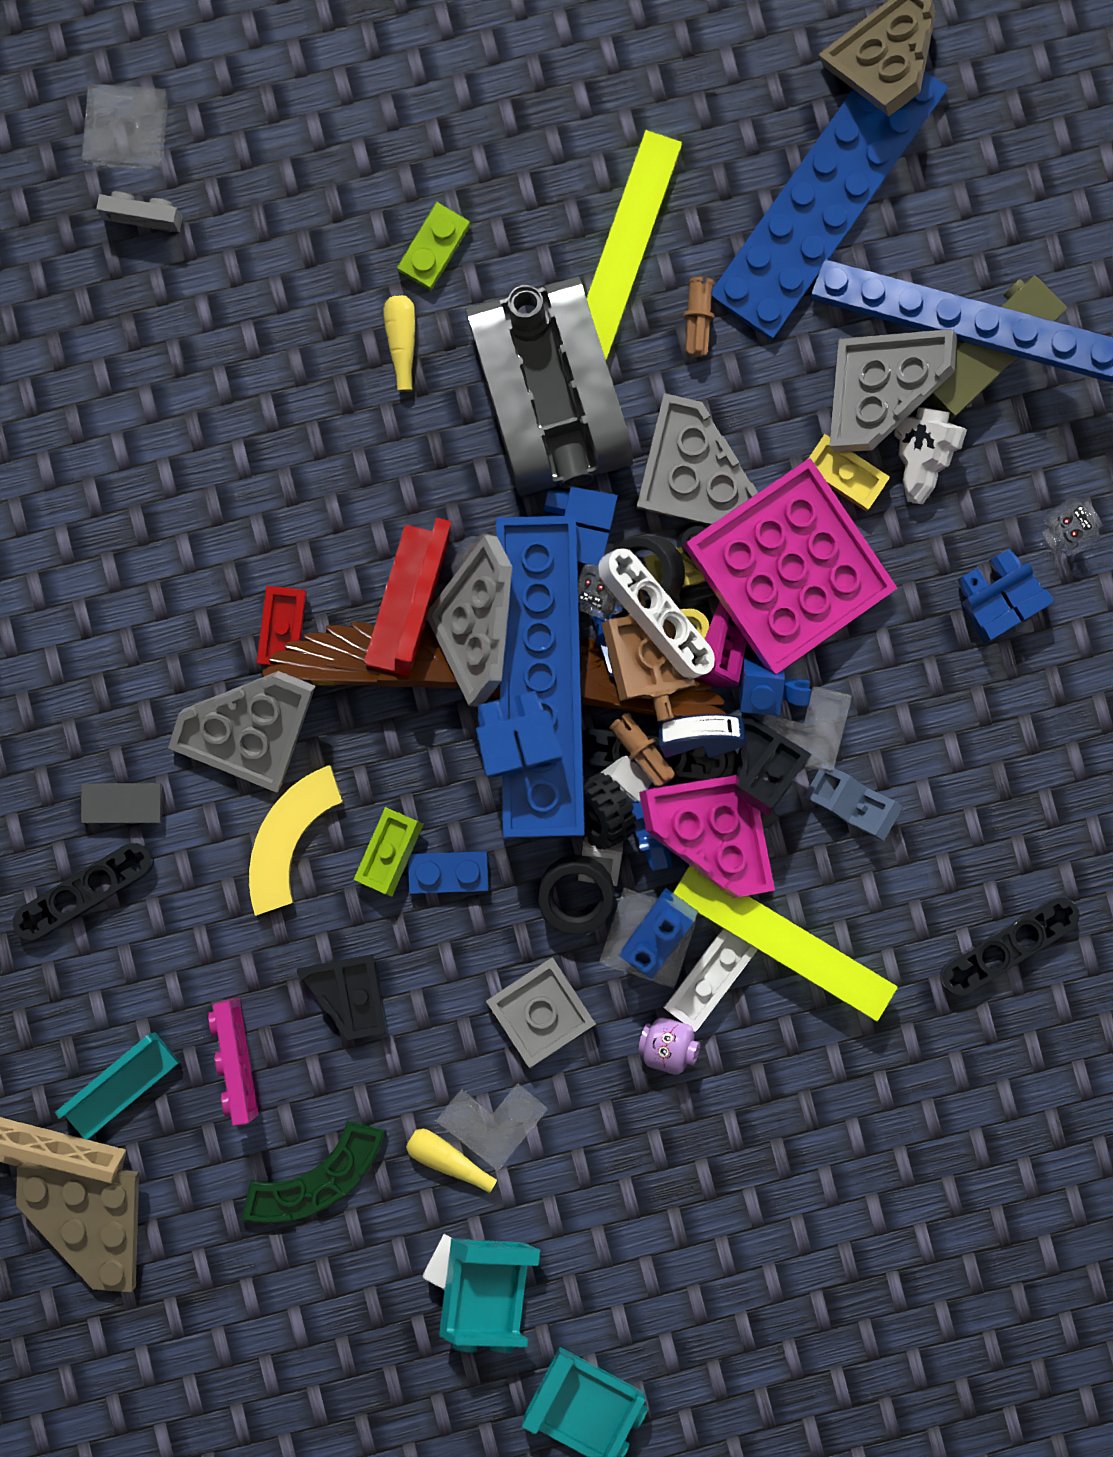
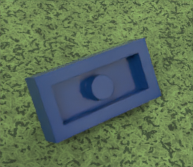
(448, 872)

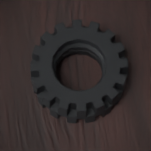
(606, 812)

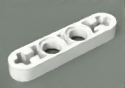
(652, 619)

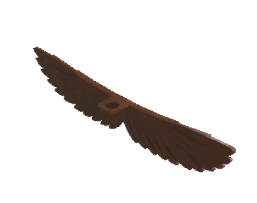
(341, 651)

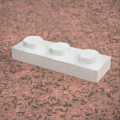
(710, 979)

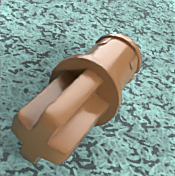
(698, 316)
(642, 750)

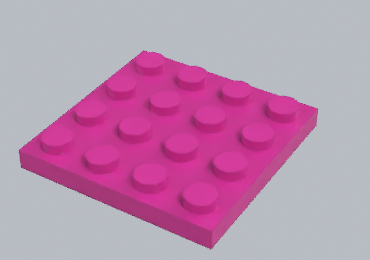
(790, 566)

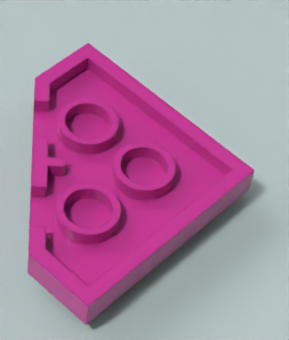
(712, 833)

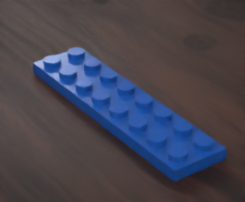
(819, 207)
(543, 658)

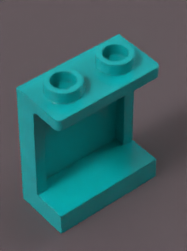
(485, 1294)
(585, 1407)

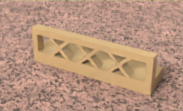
(58, 1151)

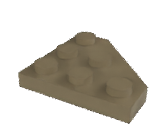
(885, 53)
(85, 1221)

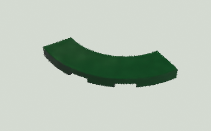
(321, 1186)

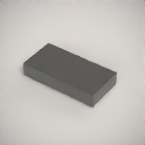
(121, 802)

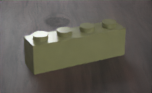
(980, 366)

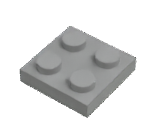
(540, 1012)

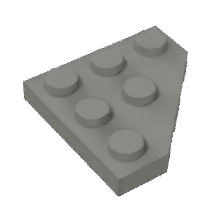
(884, 382)
(691, 467)
(472, 620)
(247, 728)

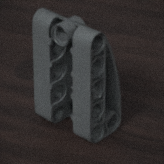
(550, 387)

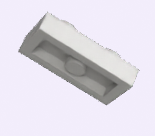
(125, 209)

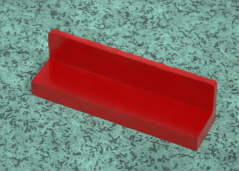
(408, 598)

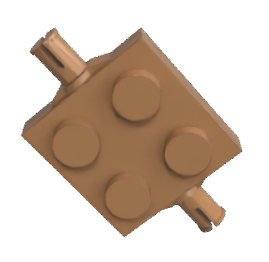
(640, 665)

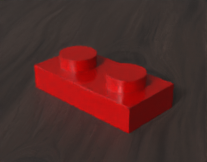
(280, 621)

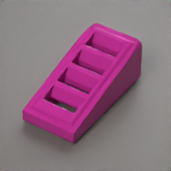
(728, 666)

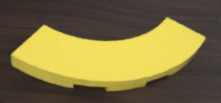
(280, 834)

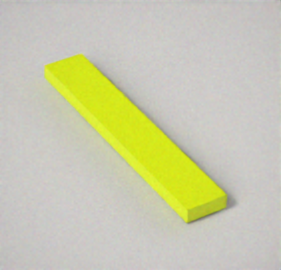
(630, 234)
(788, 945)

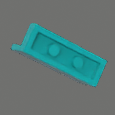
(119, 1086)

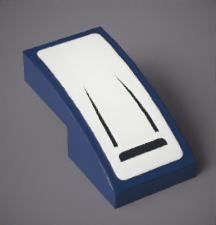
(713, 731)

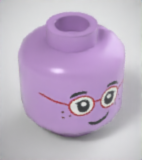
(668, 1045)

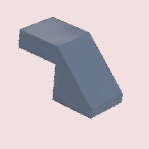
(854, 803)

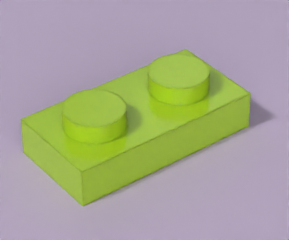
(433, 246)
(388, 851)

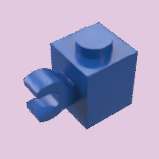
(763, 691)

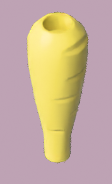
(400, 331)
(440, 1155)

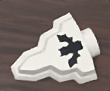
(926, 449)

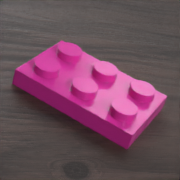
(233, 1061)

